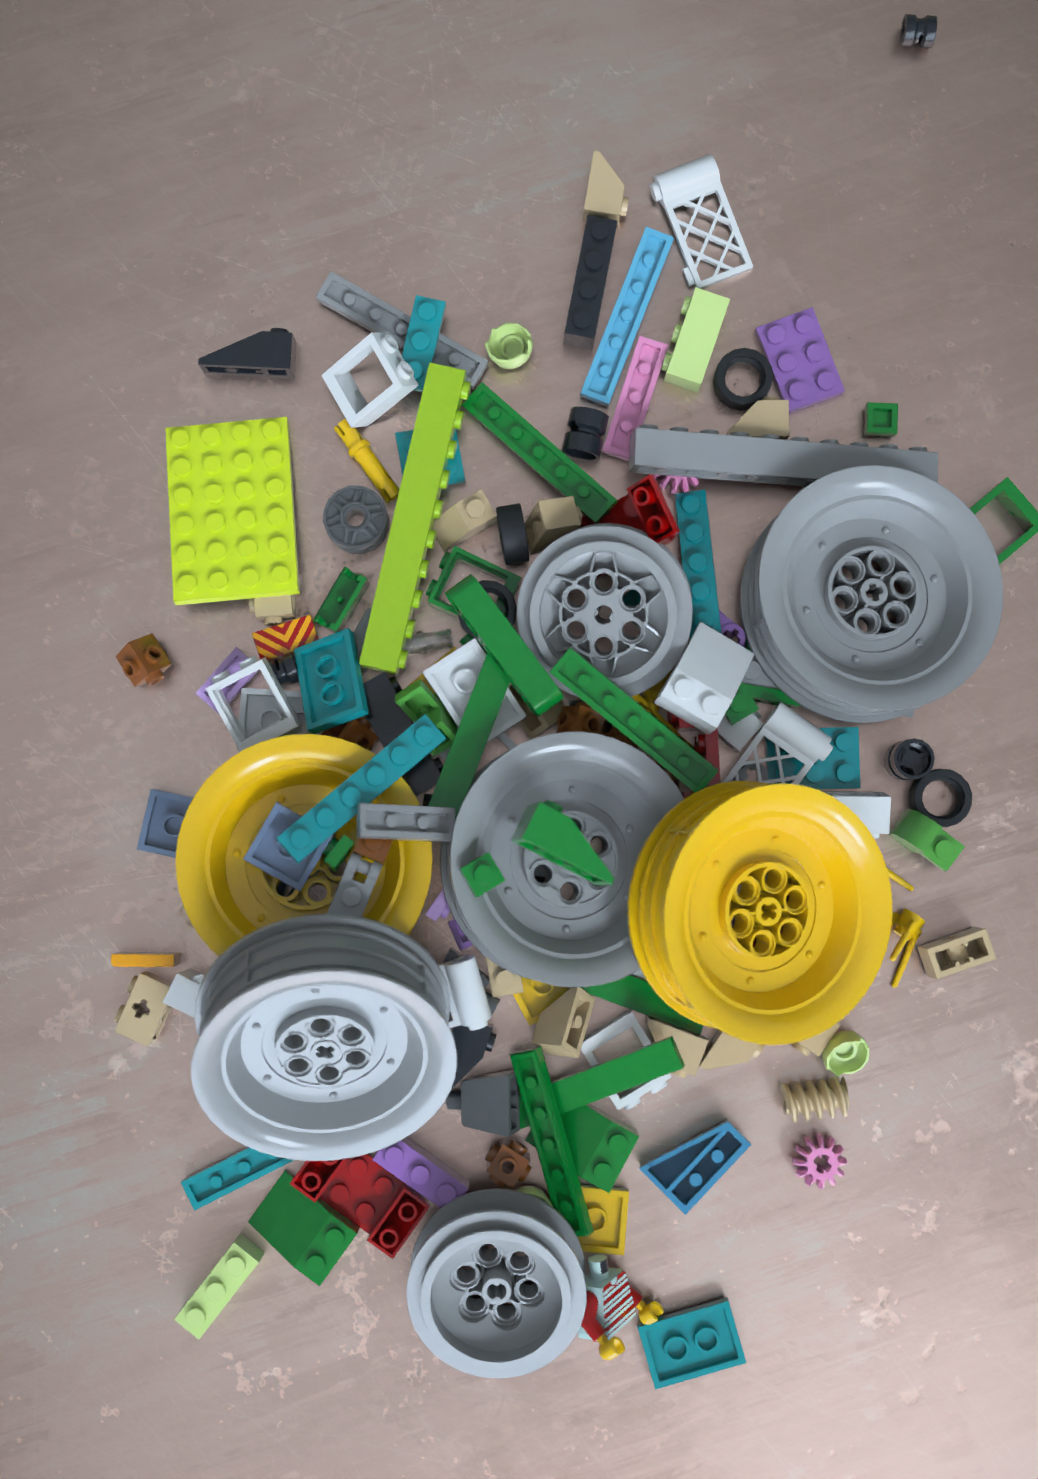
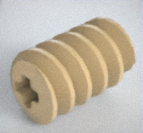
(815, 1098)

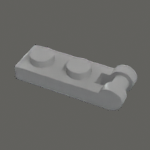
(351, 895)

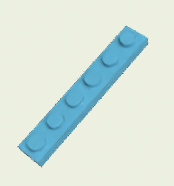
(626, 316)

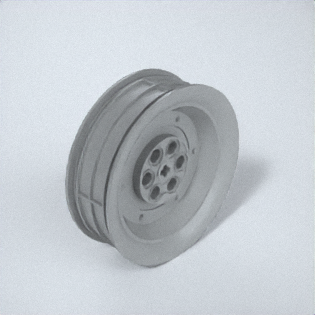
(921, 542)
(526, 923)
(323, 1038)

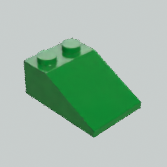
(558, 839)
(597, 1144)
(303, 1231)

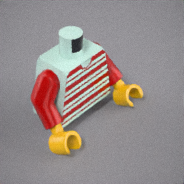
(610, 1306)

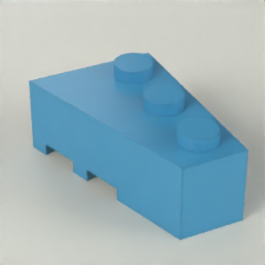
(696, 1165)

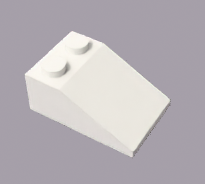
(705, 679)

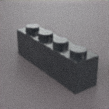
(590, 282)
(390, 722)

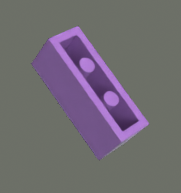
(422, 1171)

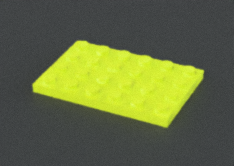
(231, 511)

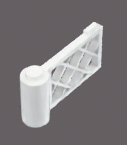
(681, 187)
(794, 736)
(466, 993)

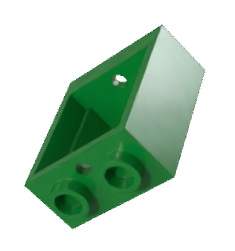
(1017, 507)
(448, 565)

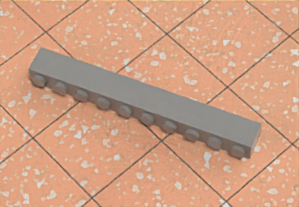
(763, 458)

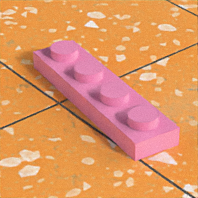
(635, 396)

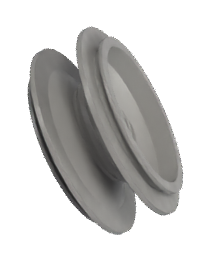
(633, 563)
(481, 1332)

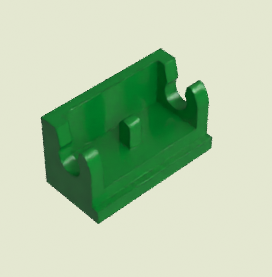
(341, 600)

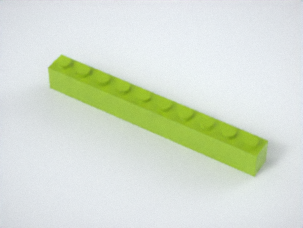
(414, 519)

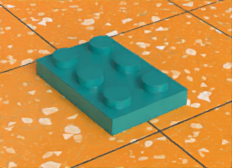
(331, 681)
(837, 771)
(691, 1343)

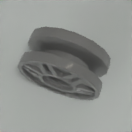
(343, 506)

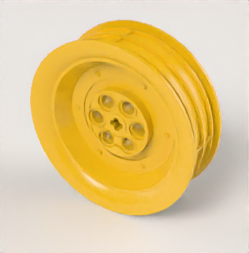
(233, 897)
(832, 923)

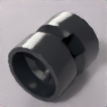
(585, 428)
(909, 759)

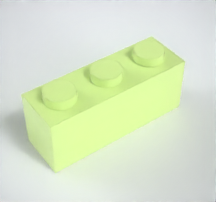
(695, 339)
(219, 1286)

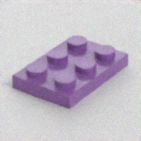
(800, 360)

